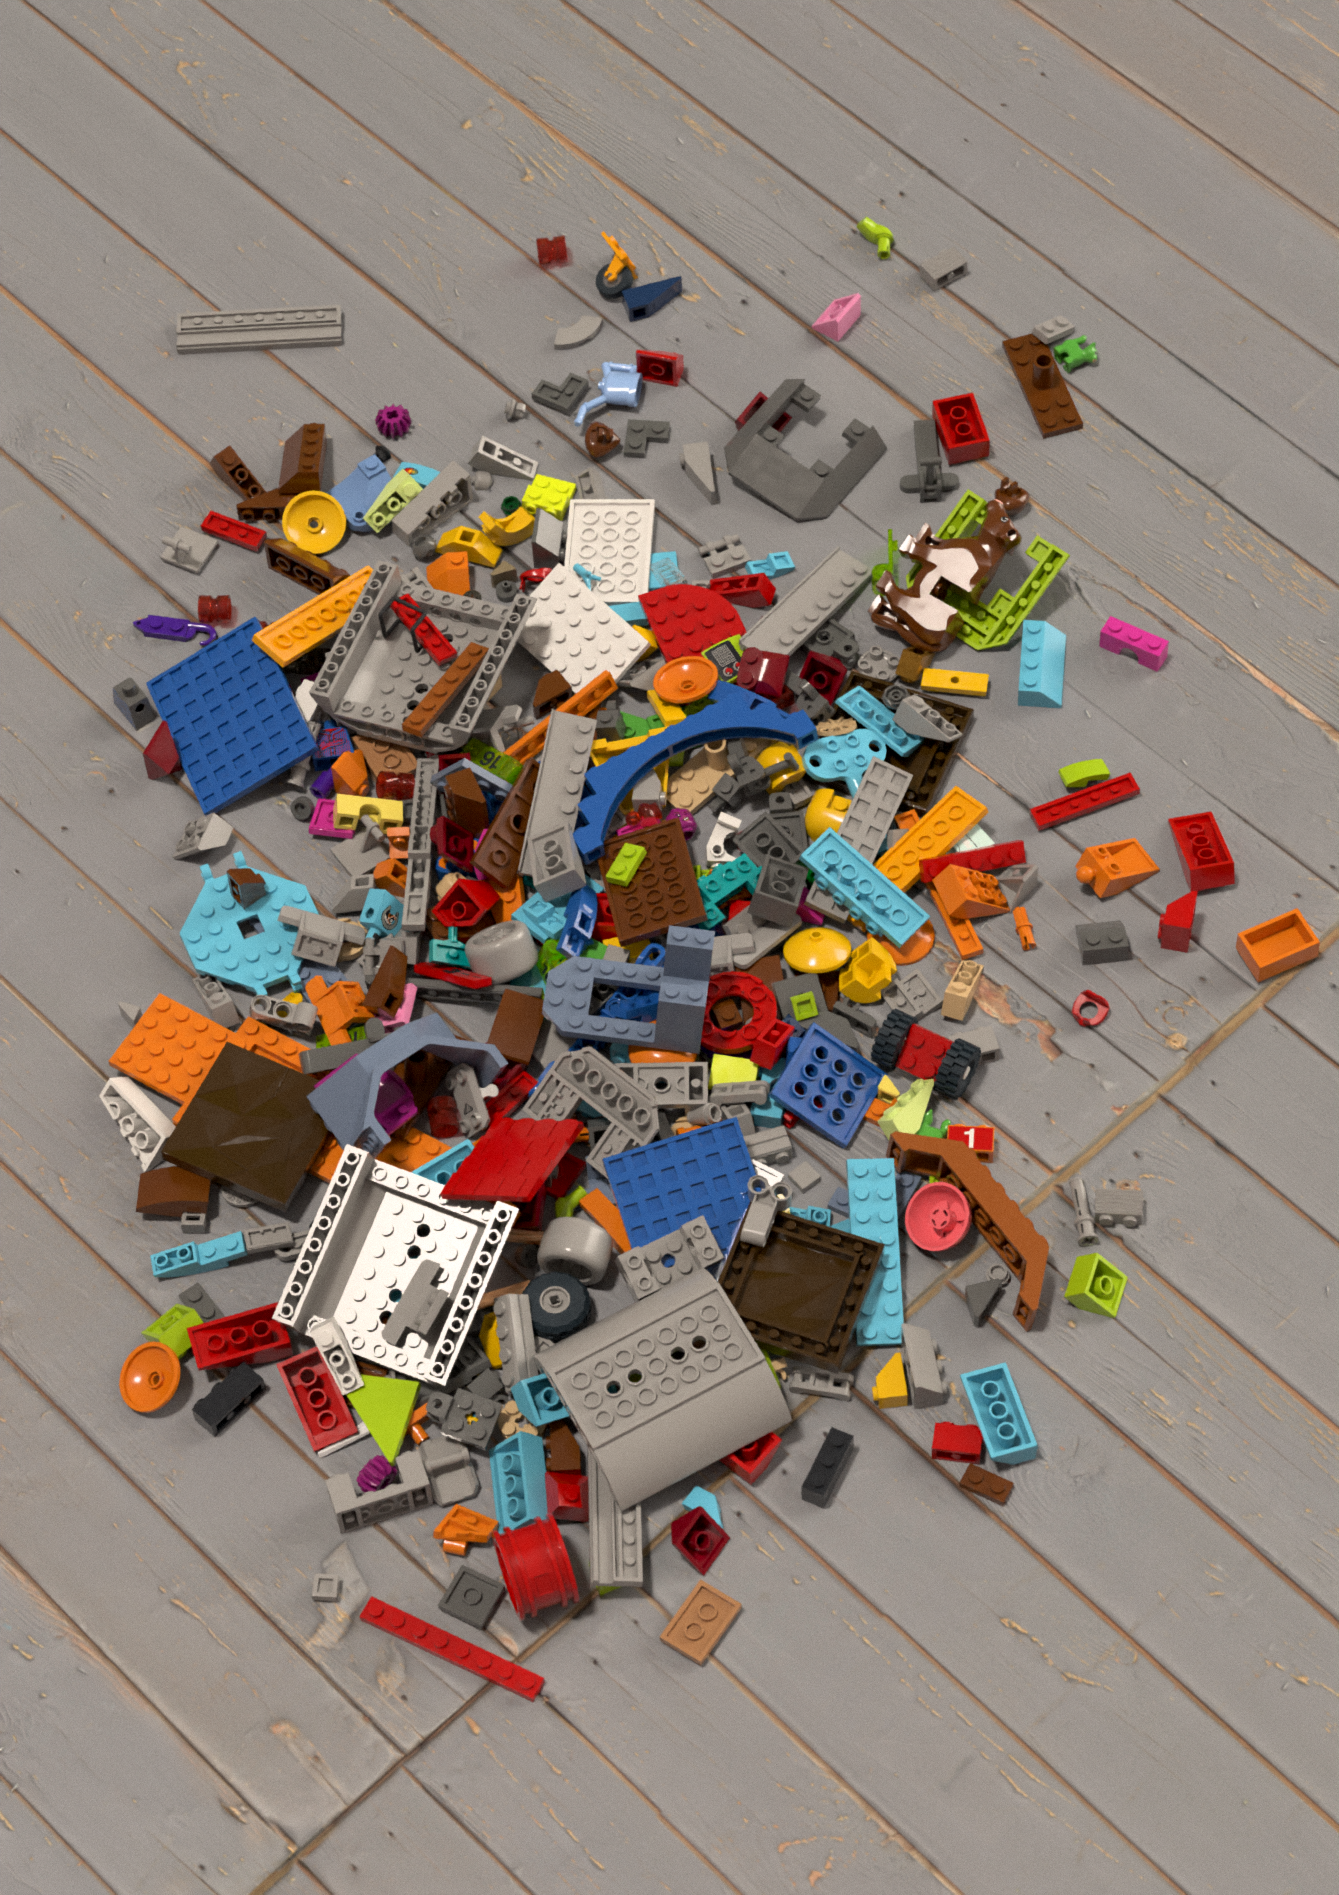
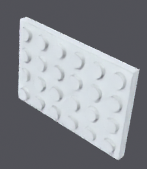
(614, 543)
(578, 632)

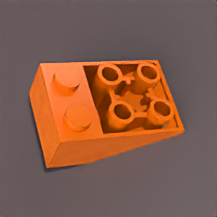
(969, 893)

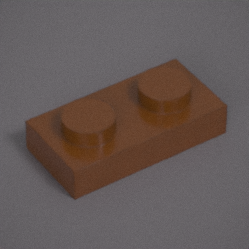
(986, 1484)

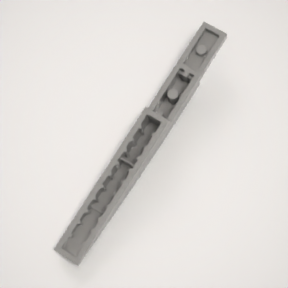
(420, 846)

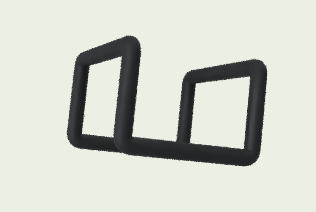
(385, 634)

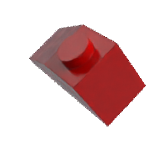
(745, 590)

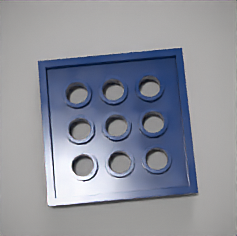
(813, 1087)

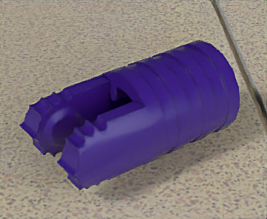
(323, 785)

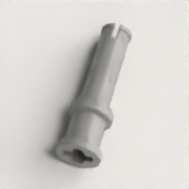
(299, 770)
(1084, 1221)

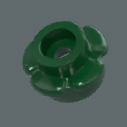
(508, 502)

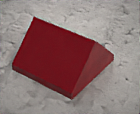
(532, 1212)

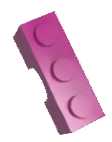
(1147, 646)

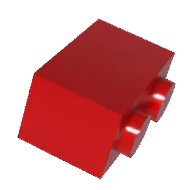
(771, 1044)
(957, 1443)

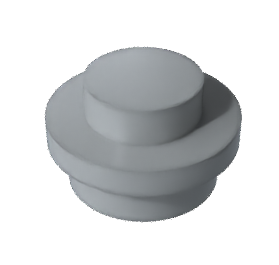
(998, 1271)

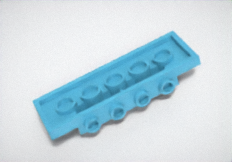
(863, 889)

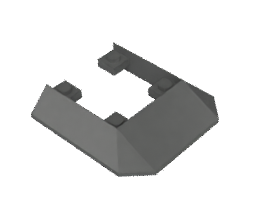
(783, 481)

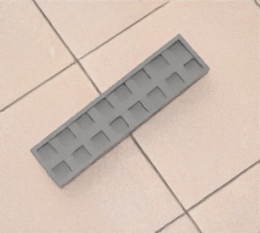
(865, 824)

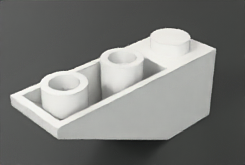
(337, 1355)

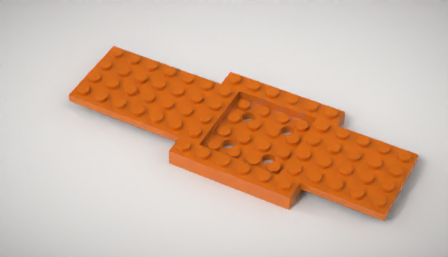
(177, 1047)

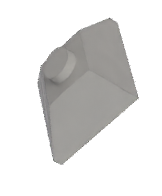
(641, 675)

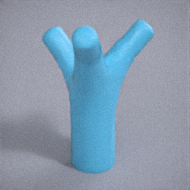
(586, 575)

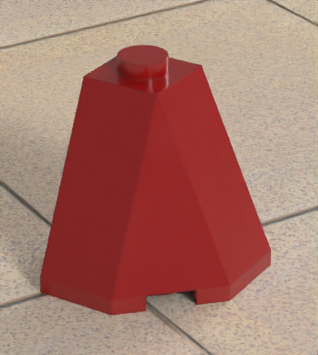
(466, 903)

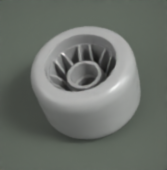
(502, 951)
(576, 1249)

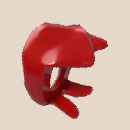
(533, 575)
(1089, 996)

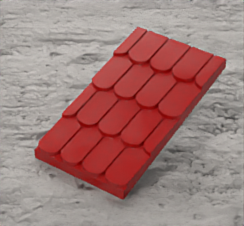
(512, 1160)

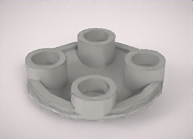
(878, 663)

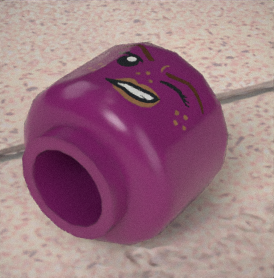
(687, 821)

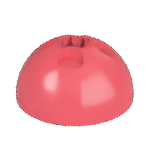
(931, 1209)

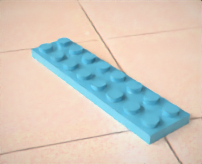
(874, 1217)

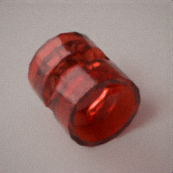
(551, 250)
(214, 608)
(395, 786)
(443, 1117)

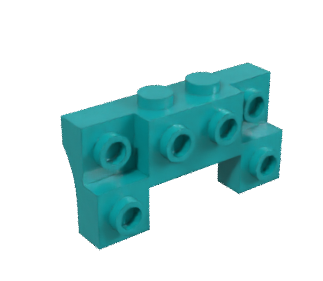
(723, 884)

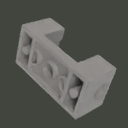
(685, 1081)
(691, 1248)
(377, 1506)

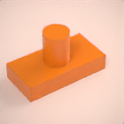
(414, 1427)

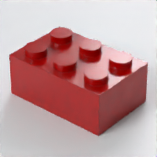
(960, 428)

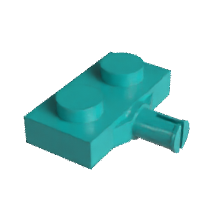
(448, 952)

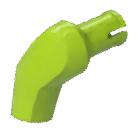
(877, 235)
(565, 1206)

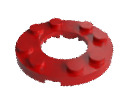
(752, 990)

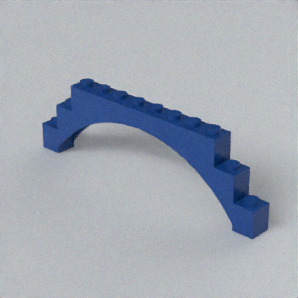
(717, 721)

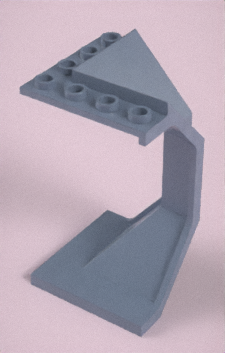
(350, 1095)

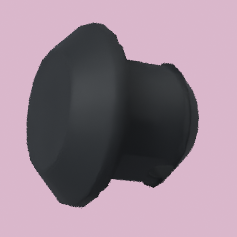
(382, 453)

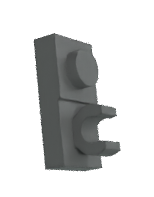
(858, 1021)

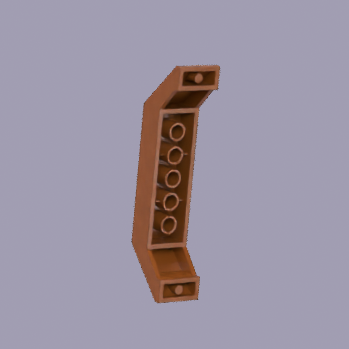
(992, 1210)

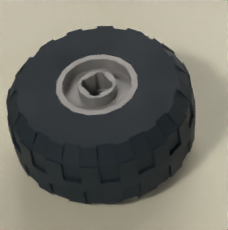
(558, 1305)

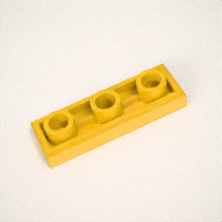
(954, 682)
(668, 712)

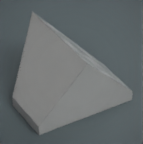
(1017, 883)

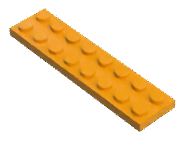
(313, 621)
(928, 838)

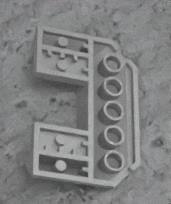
(606, 1088)

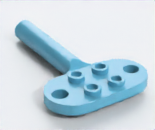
(844, 759)

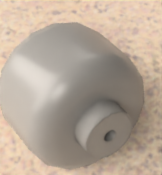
(482, 480)

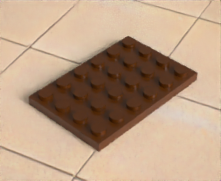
(662, 888)

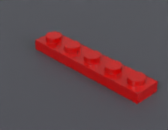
(1084, 801)
(975, 859)

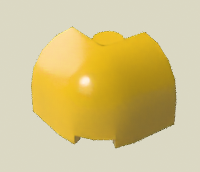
(775, 754)
(824, 812)
(867, 972)

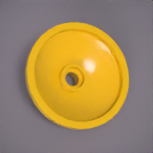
(315, 507)
(817, 950)

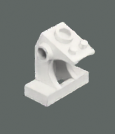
(725, 828)

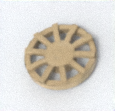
(836, 727)

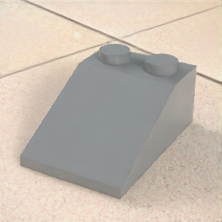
(555, 862)

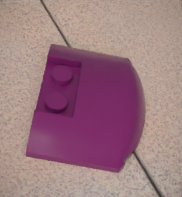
(393, 1102)

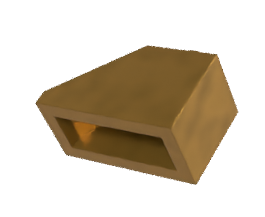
(912, 664)

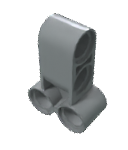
(299, 1018)
(763, 1209)

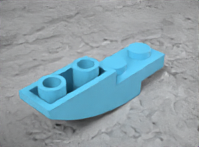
(200, 1258)

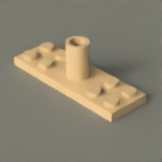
(694, 781)

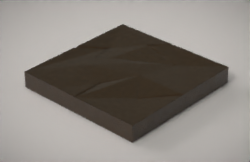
(927, 764)
(250, 1128)
(802, 1288)

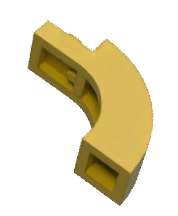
(509, 529)

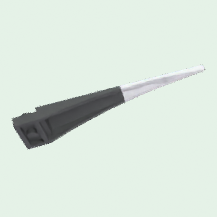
(468, 1364)

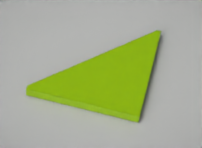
(386, 1410)

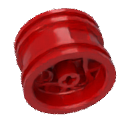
(535, 1566)

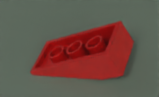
(1202, 851)
(240, 1338)
(317, 1399)

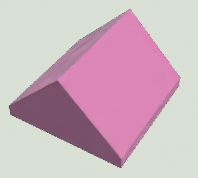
(839, 317)

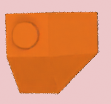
(450, 573)
(350, 774)

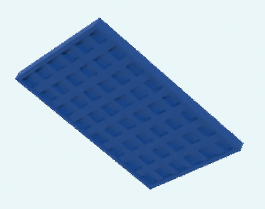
(231, 718)
(681, 1180)

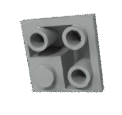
(202, 836)

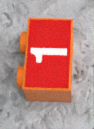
(978, 1138)

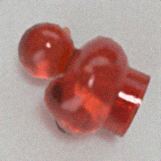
(647, 813)

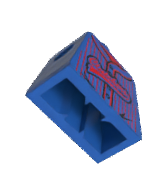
(331, 743)

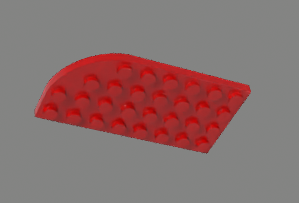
(689, 619)

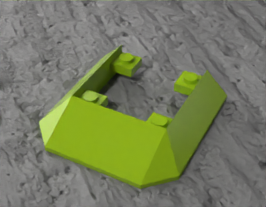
(999, 620)

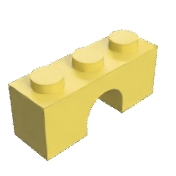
(351, 808)

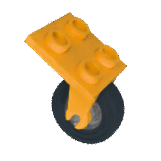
(616, 275)

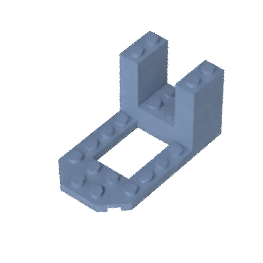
(681, 1000)

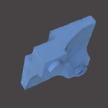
(360, 491)

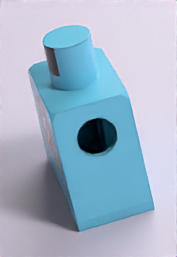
(381, 914)

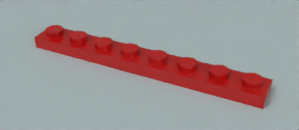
(452, 1649)

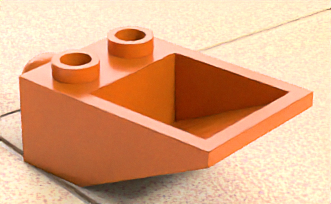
(1115, 866)

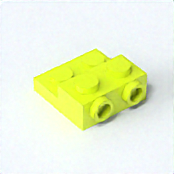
(549, 495)

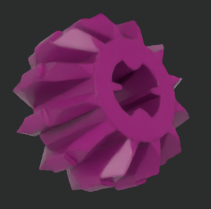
(393, 421)
(376, 1474)

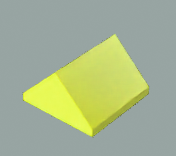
(732, 1069)

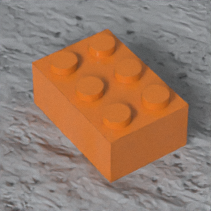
(1277, 945)

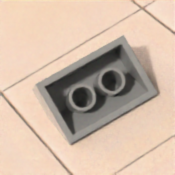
(922, 1366)

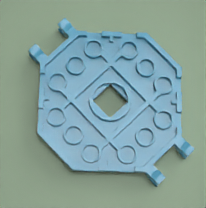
(217, 943)

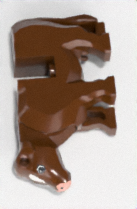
(952, 564)

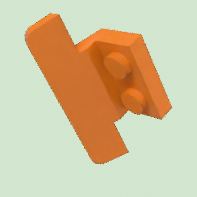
(338, 1007)

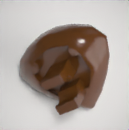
(600, 439)
(1012, 497)

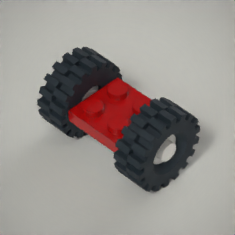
(925, 1054)

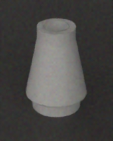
(705, 1115)

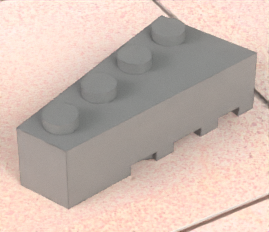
(434, 504)

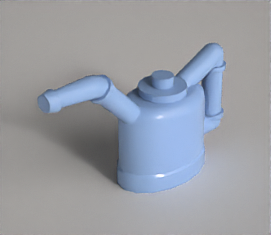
(619, 386)

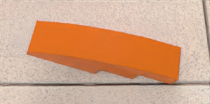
(607, 1217)

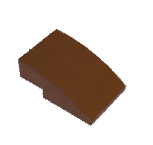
(769, 971)
(517, 1026)
(172, 1191)

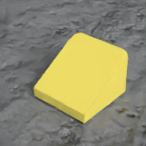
(887, 1090)

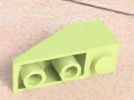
(392, 500)
(909, 1109)

